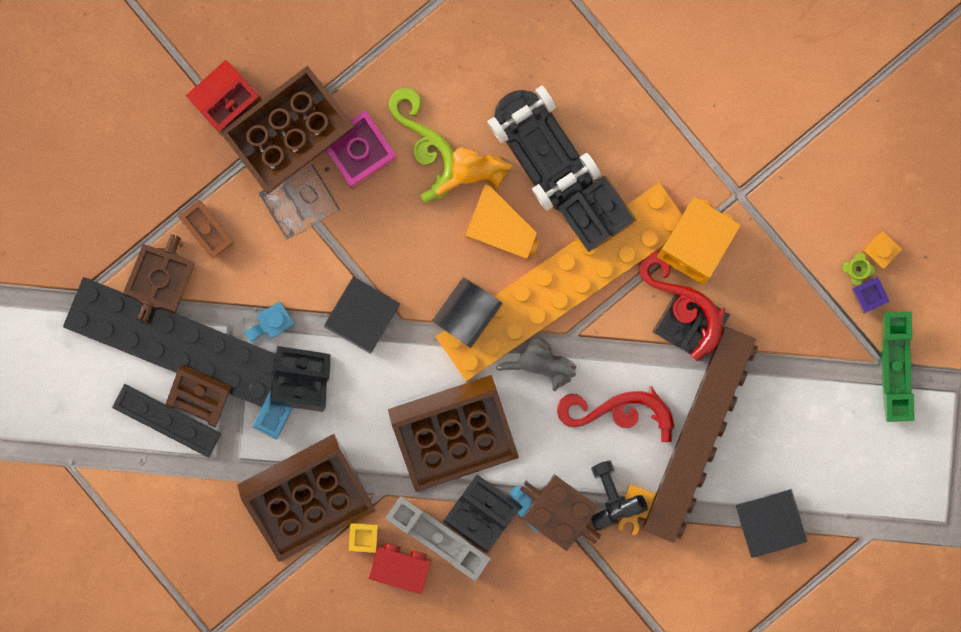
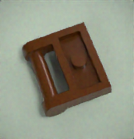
(201, 390)

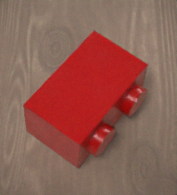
(400, 568)

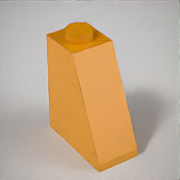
(501, 227)

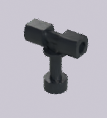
(617, 506)

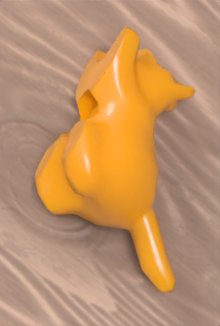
(471, 167)

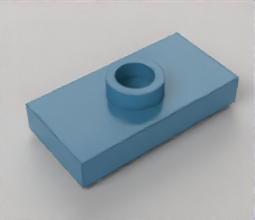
(271, 418)

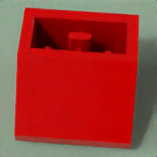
(223, 96)

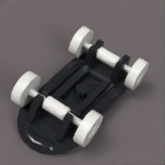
(542, 147)

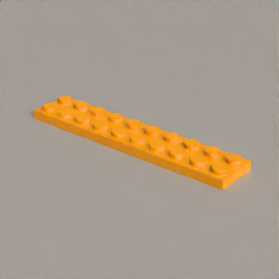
(564, 283)

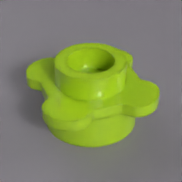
(858, 261)

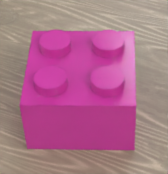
(361, 151)

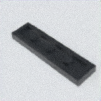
(166, 420)

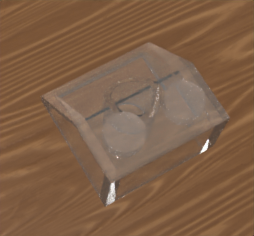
(300, 202)

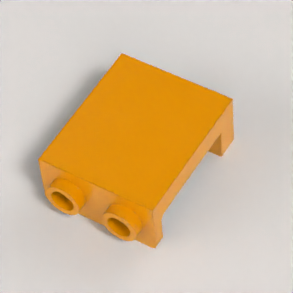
(699, 240)

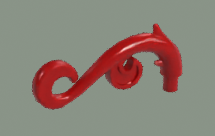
(682, 313)
(615, 404)

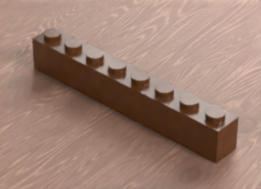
(699, 434)

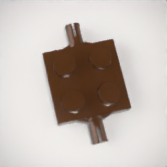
(159, 278)
(560, 512)

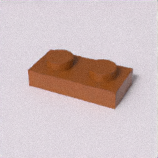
(206, 229)

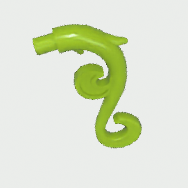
(430, 138)

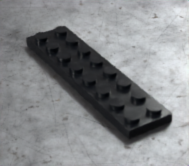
(170, 340)

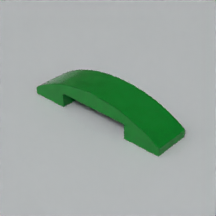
(897, 366)

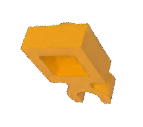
(633, 490)

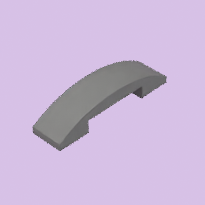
(438, 538)

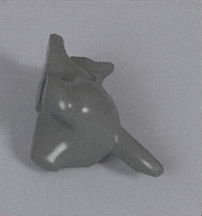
(539, 360)

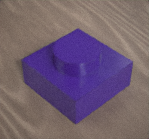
(870, 295)

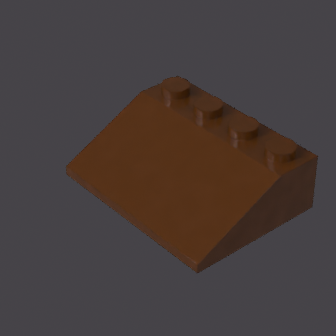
(287, 130)
(453, 433)
(305, 497)

